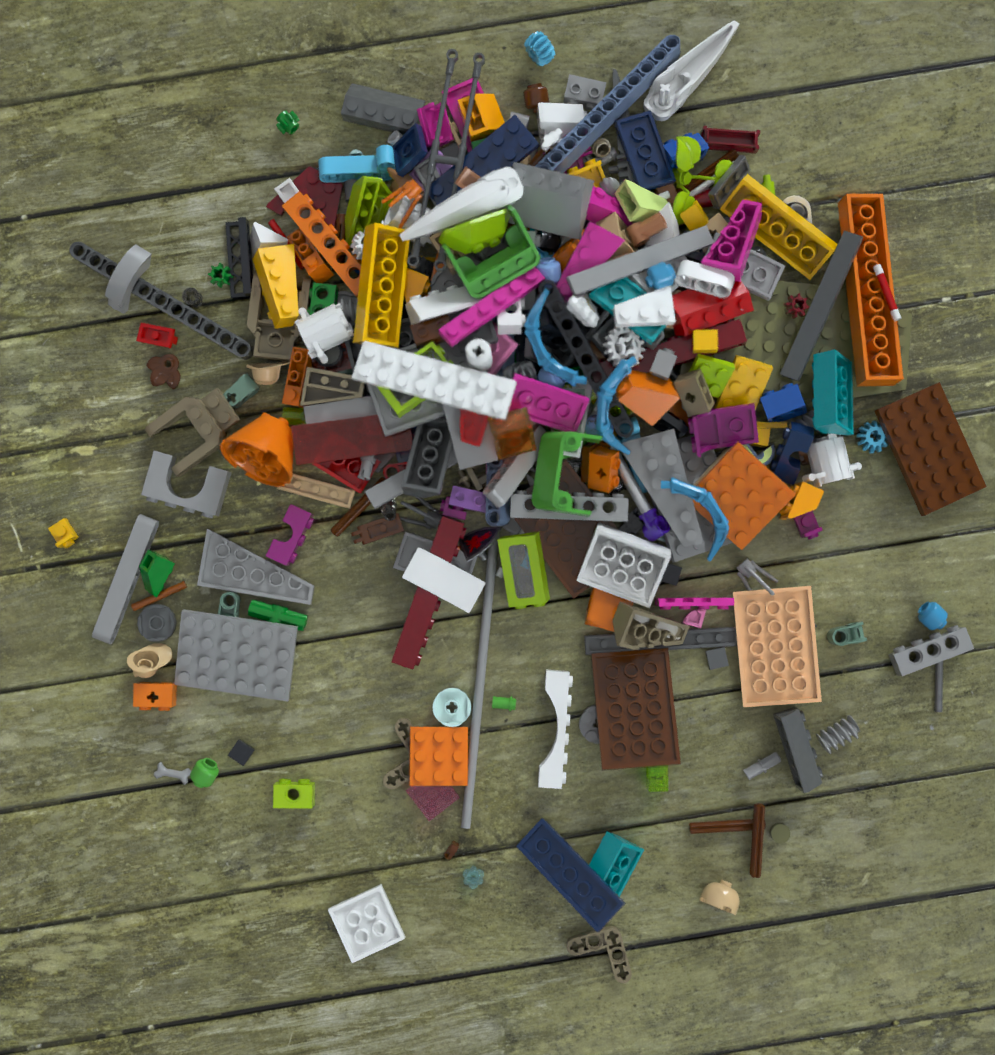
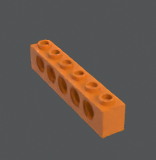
(294, 208)

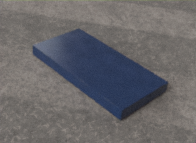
(644, 151)

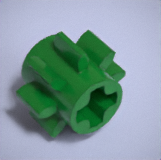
(287, 122)
(224, 272)

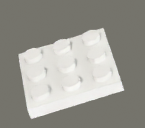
(366, 923)

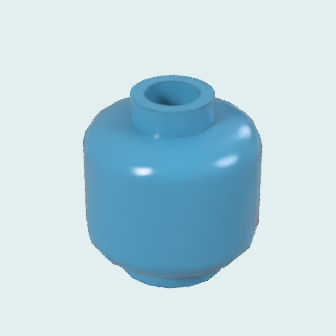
(660, 276)
(932, 616)

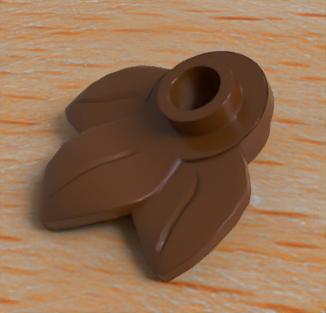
(162, 373)

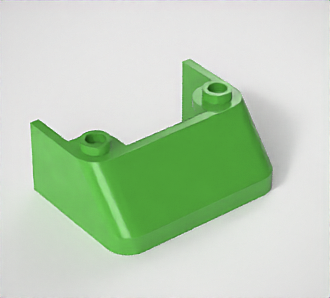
(503, 266)
(548, 470)

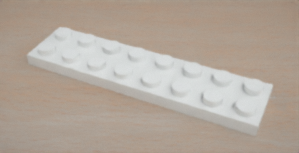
(434, 380)

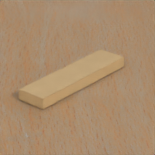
(320, 491)

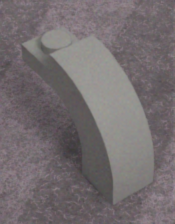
(125, 276)

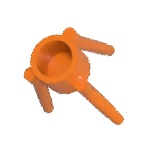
(411, 190)

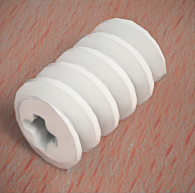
(479, 355)

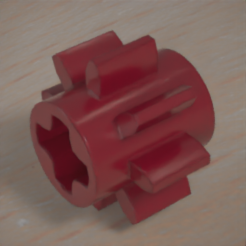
(801, 303)

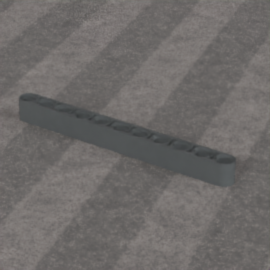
(170, 304)

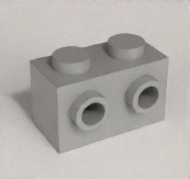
(584, 91)

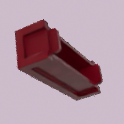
(731, 139)

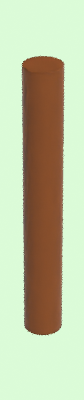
(164, 593)

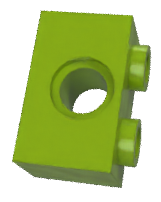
(282, 795)

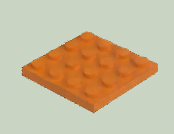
(745, 493)

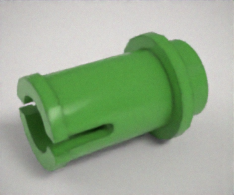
(504, 703)

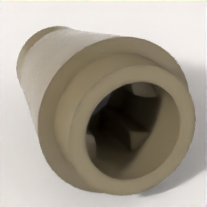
(601, 147)

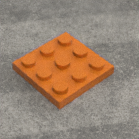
(438, 756)

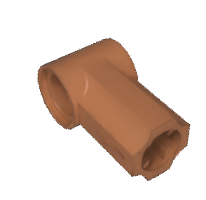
(641, 231)

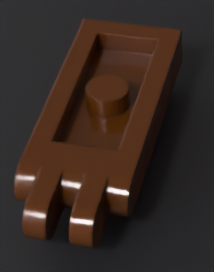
(378, 530)

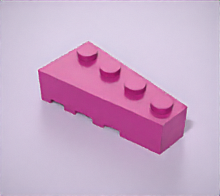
(602, 205)
(736, 240)

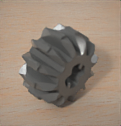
(522, 368)

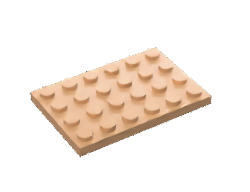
(777, 646)

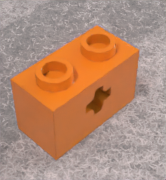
(603, 469)
(164, 690)

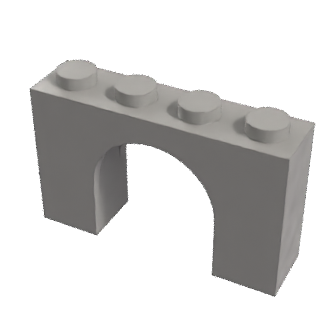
(158, 487)

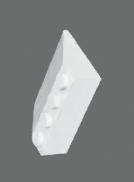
(624, 565)

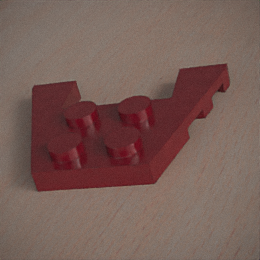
(324, 195)

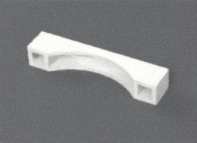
(551, 768)

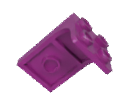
(723, 428)

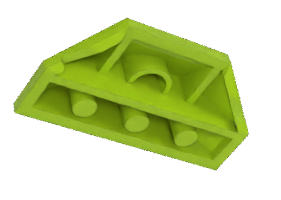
(365, 205)
(477, 233)

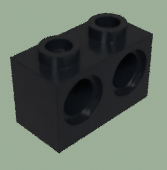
(549, 330)

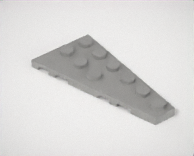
(657, 460)
(242, 571)

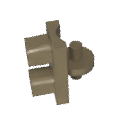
(478, 482)

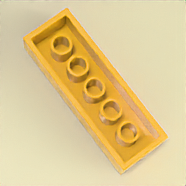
(783, 228)
(381, 286)

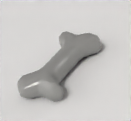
(163, 771)

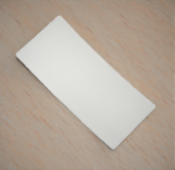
(443, 579)

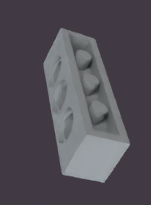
(960, 644)

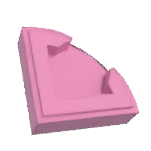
(695, 618)

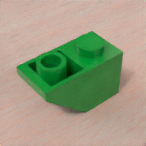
(155, 571)

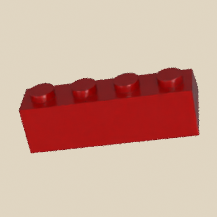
(701, 310)

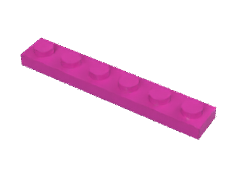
(490, 306)

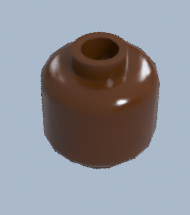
(535, 94)

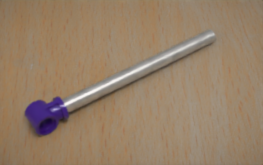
(655, 525)

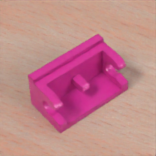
(428, 120)

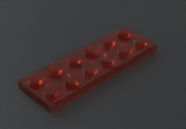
(346, 440)

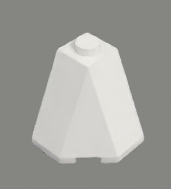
(558, 115)

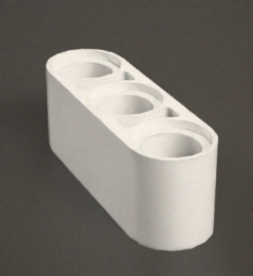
(704, 279)

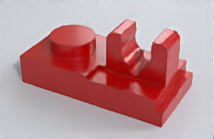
(156, 335)

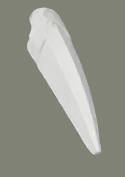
(684, 75)
(476, 200)

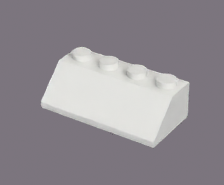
(439, 304)

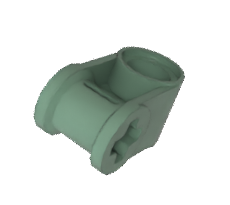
(243, 389)
(229, 610)
(850, 634)

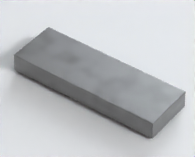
(729, 181)

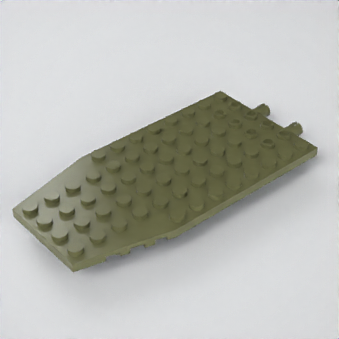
(772, 335)

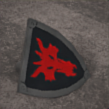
(478, 541)

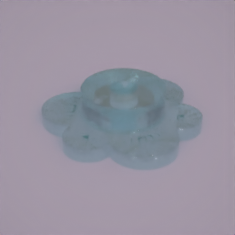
(473, 882)

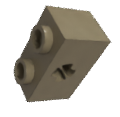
(694, 393)

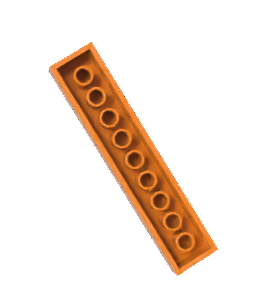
(871, 323)

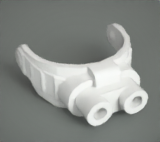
(551, 139)

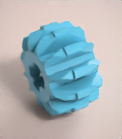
(539, 48)
(868, 442)

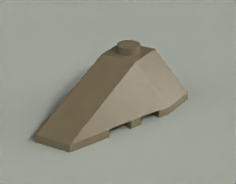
(642, 628)

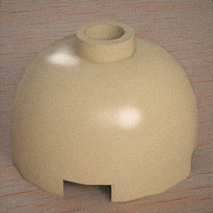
(721, 896)

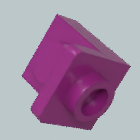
(455, 512)
(807, 525)

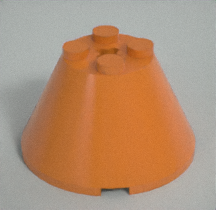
(262, 450)

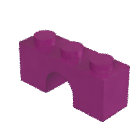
(300, 521)

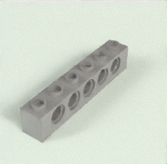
(619, 511)

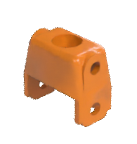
(602, 609)

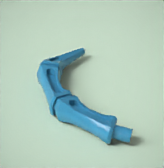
(542, 355)
(604, 399)
(707, 501)

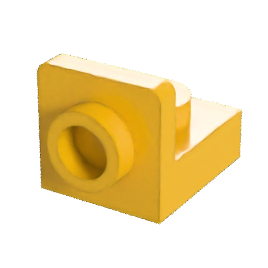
(63, 533)

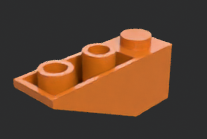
(310, 257)
(296, 376)

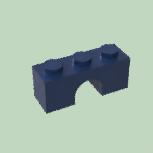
(796, 438)

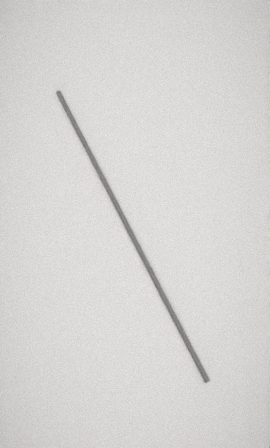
(480, 675)

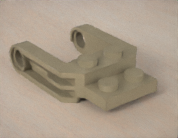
(273, 342)
(210, 418)

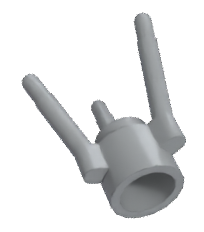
(748, 568)

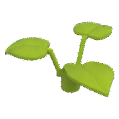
(687, 154)

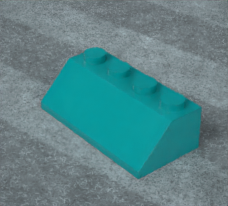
(832, 393)
(616, 860)

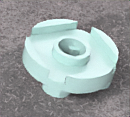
(444, 715)

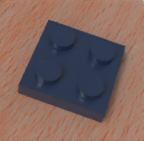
(409, 150)

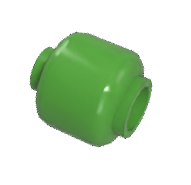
(204, 773)

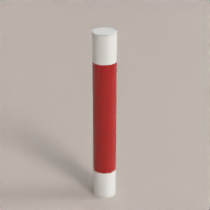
(887, 292)

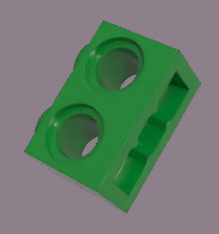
(319, 304)

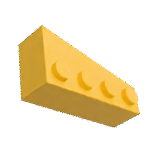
(278, 281)

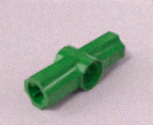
(277, 614)

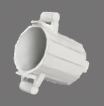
(397, 212)
(323, 330)
(829, 461)

